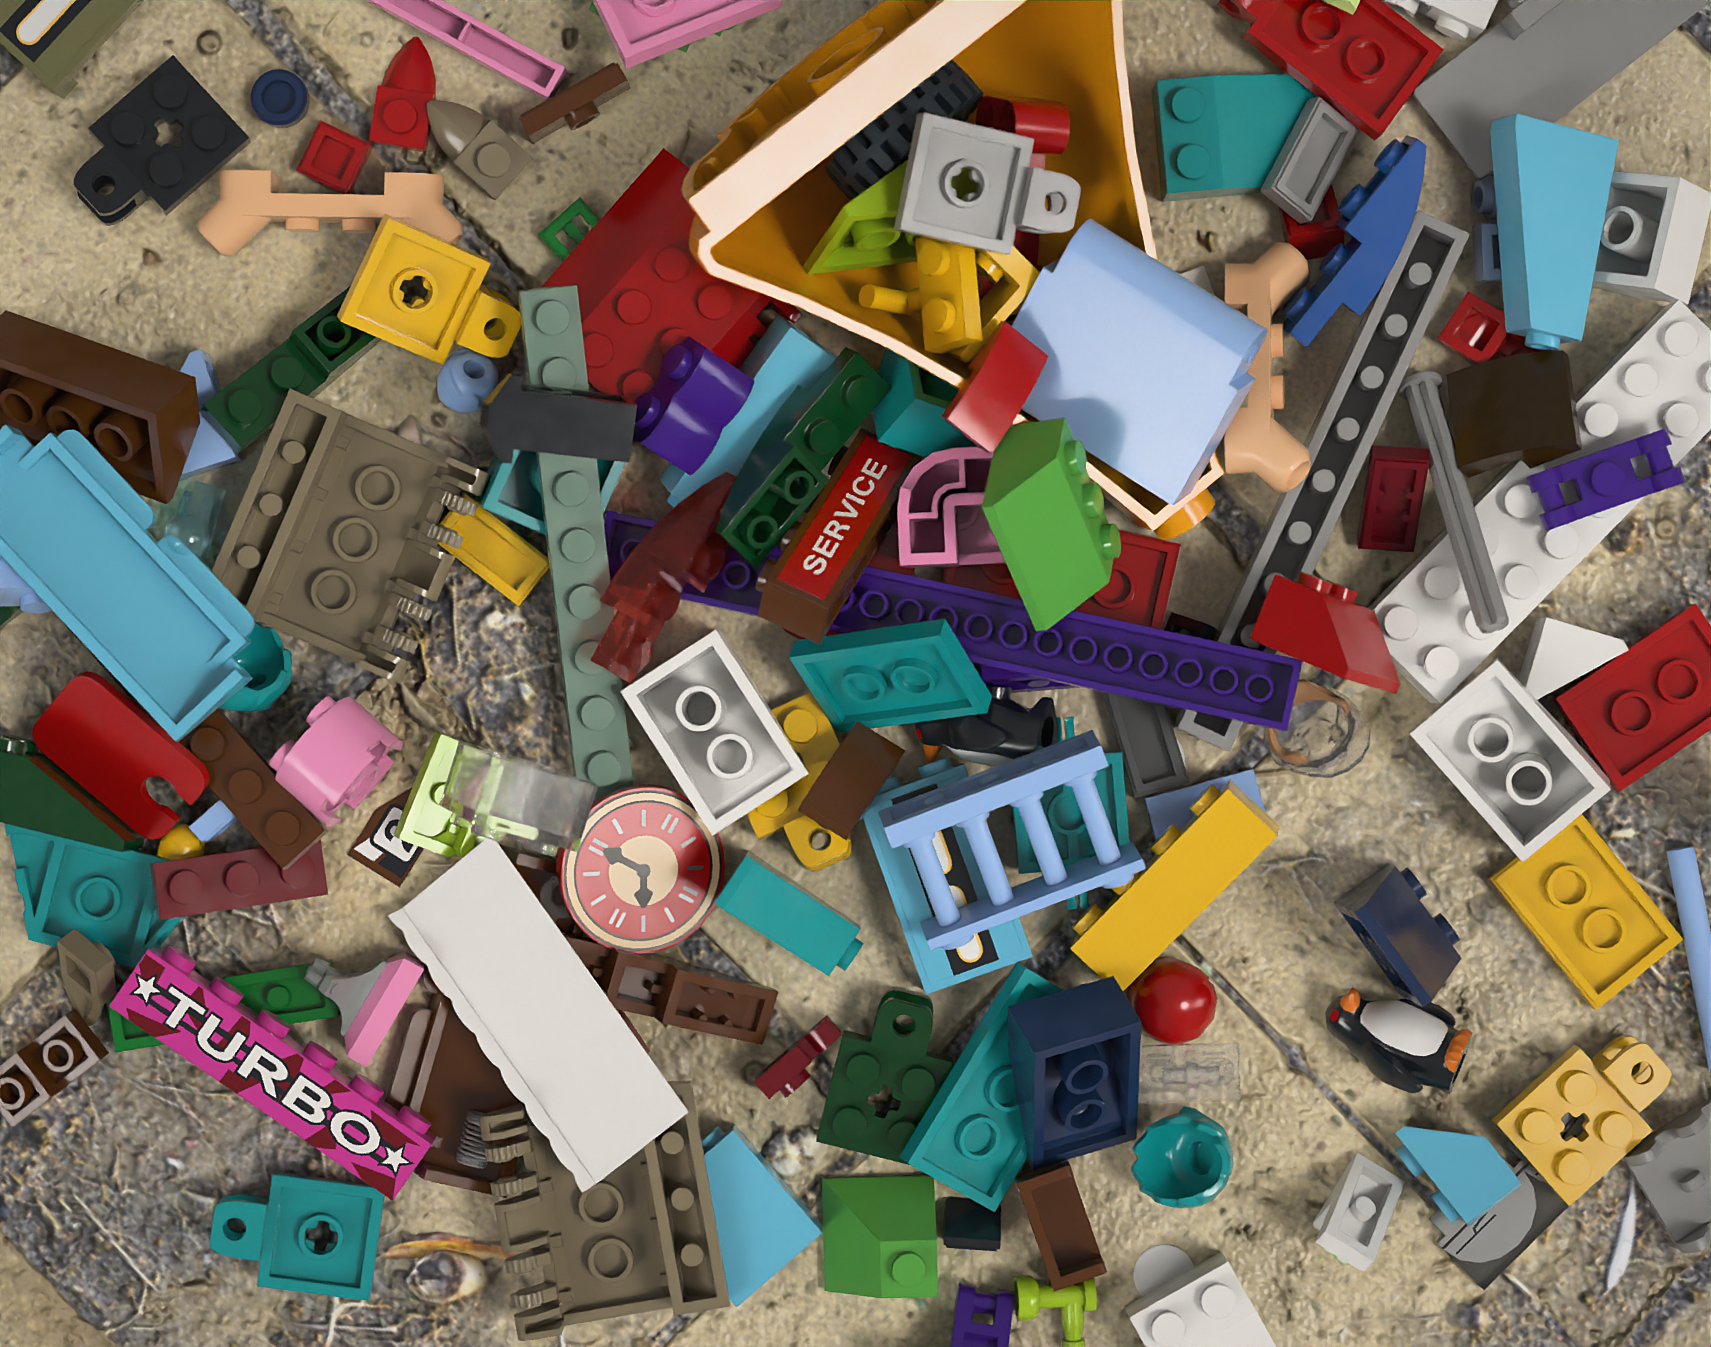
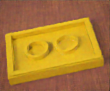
(1586, 911)

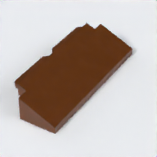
(448, 1074)

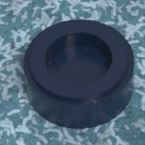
(280, 98)

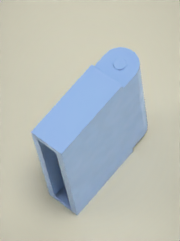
(1137, 360)

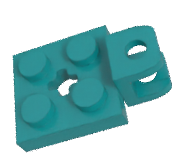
(278, 1234)

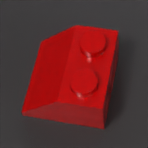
(1326, 629)

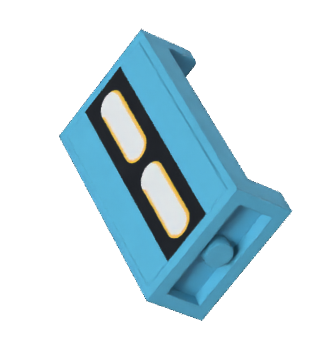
(989, 948)

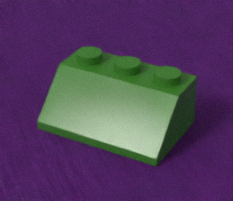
(1049, 519)

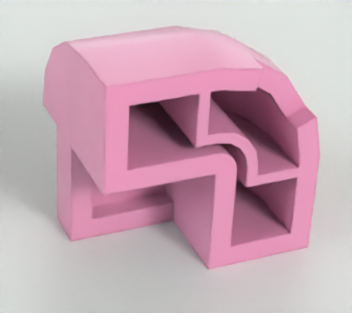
(943, 512)

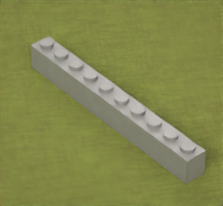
(1339, 439)

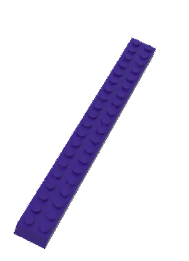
(1000, 635)

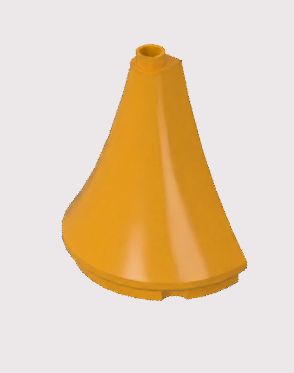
(769, 201)

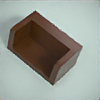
(1060, 1224)

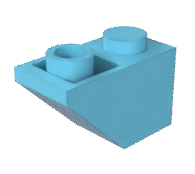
(1462, 1166)

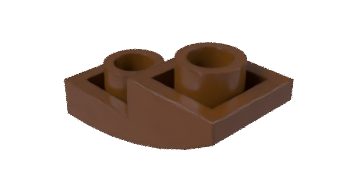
(851, 780)
(47, 1066)

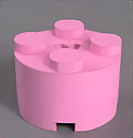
(335, 758)

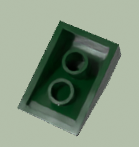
(49, 801)

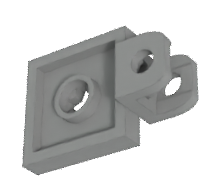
(1007, 190)

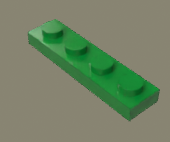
(276, 990)

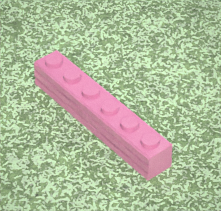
(479, 43)

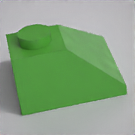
(880, 1236)

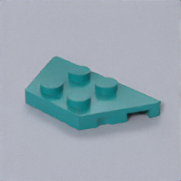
(89, 890)

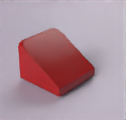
(1318, 236)

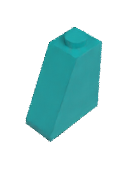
(790, 915)

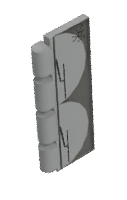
(1510, 1226)

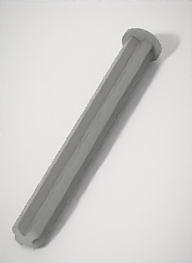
(1455, 500)

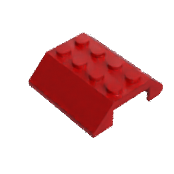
(648, 290)

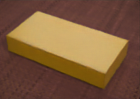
(496, 553)

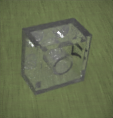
(517, 797)

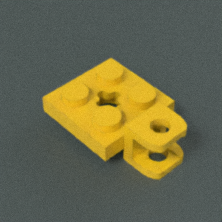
(451, 310)
(816, 742)
(1607, 1098)

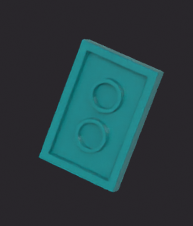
(891, 676)

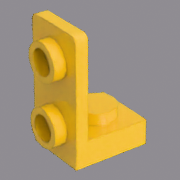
(1013, 282)

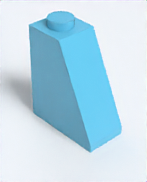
(755, 1213)

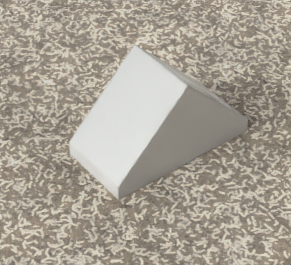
(1562, 654)

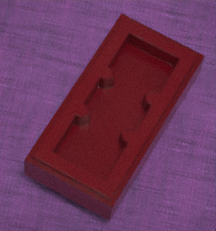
(1392, 498)

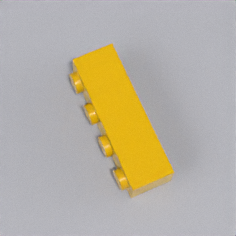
(1176, 886)

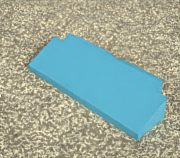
(131, 600)

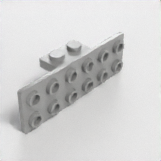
(1541, 65)

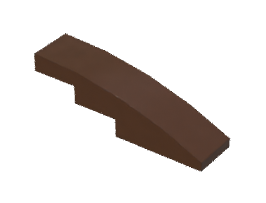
(678, 991)

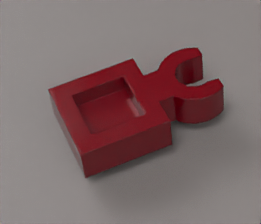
(788, 1069)

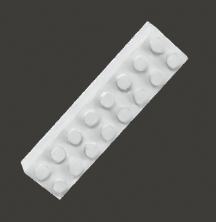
(1646, 387)

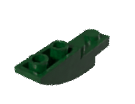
(305, 362)
(788, 458)

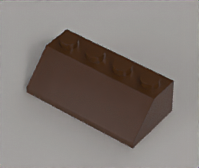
(124, 405)

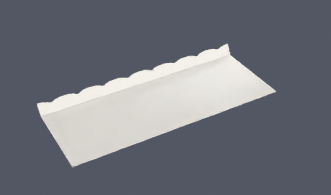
(538, 1014)

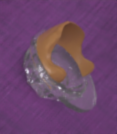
(1323, 735)

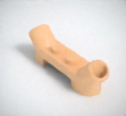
(253, 200)
(1254, 439)

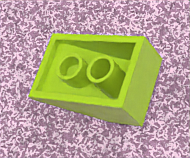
(865, 228)

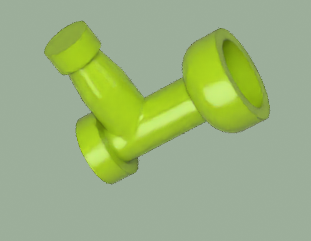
(1072, 1299)

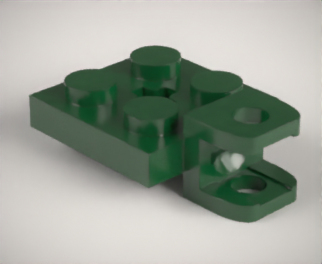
(892, 1058)

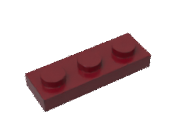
(234, 881)

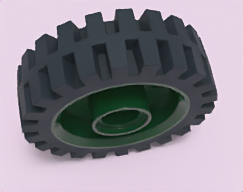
(888, 138)

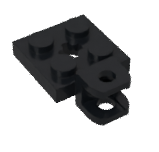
(141, 167)

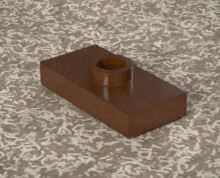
(575, 104)

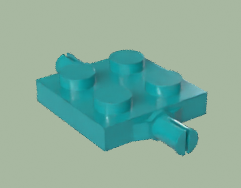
(1067, 821)

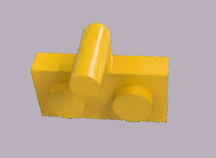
(944, 295)

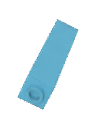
(1550, 224)
(777, 365)

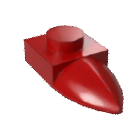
(401, 100)

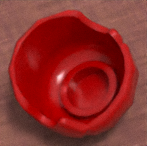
(1173, 1001)

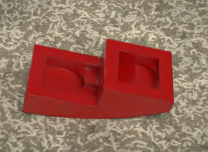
(1480, 333)
(997, 388)

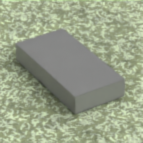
(1309, 160)

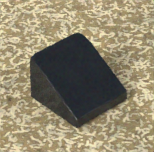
(971, 1225)

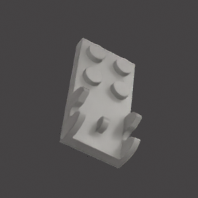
(1676, 1176)

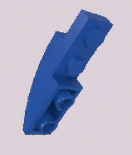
(1378, 225)

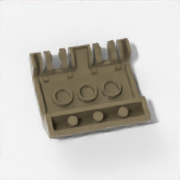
(344, 533)
(620, 1247)

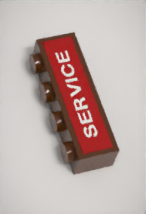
(836, 538)

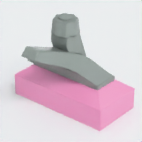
(367, 999)

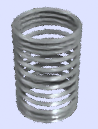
(470, 1158)

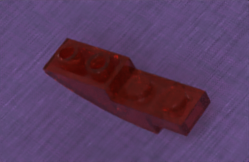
(649, 583)

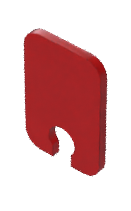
(114, 749)

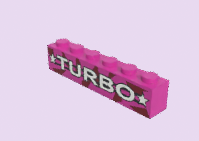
(274, 1070)

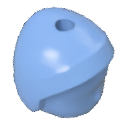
(466, 380)

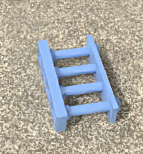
(969, 804)

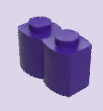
(690, 405)

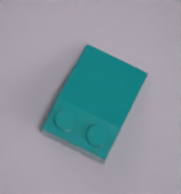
(1222, 131)

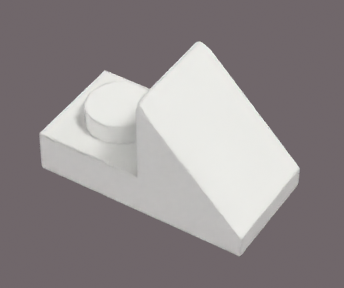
(1358, 1212)

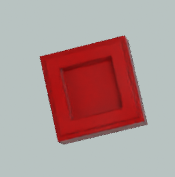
(334, 158)

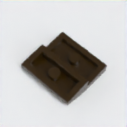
(1513, 411)

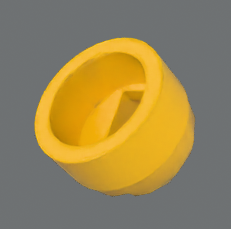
(180, 844)

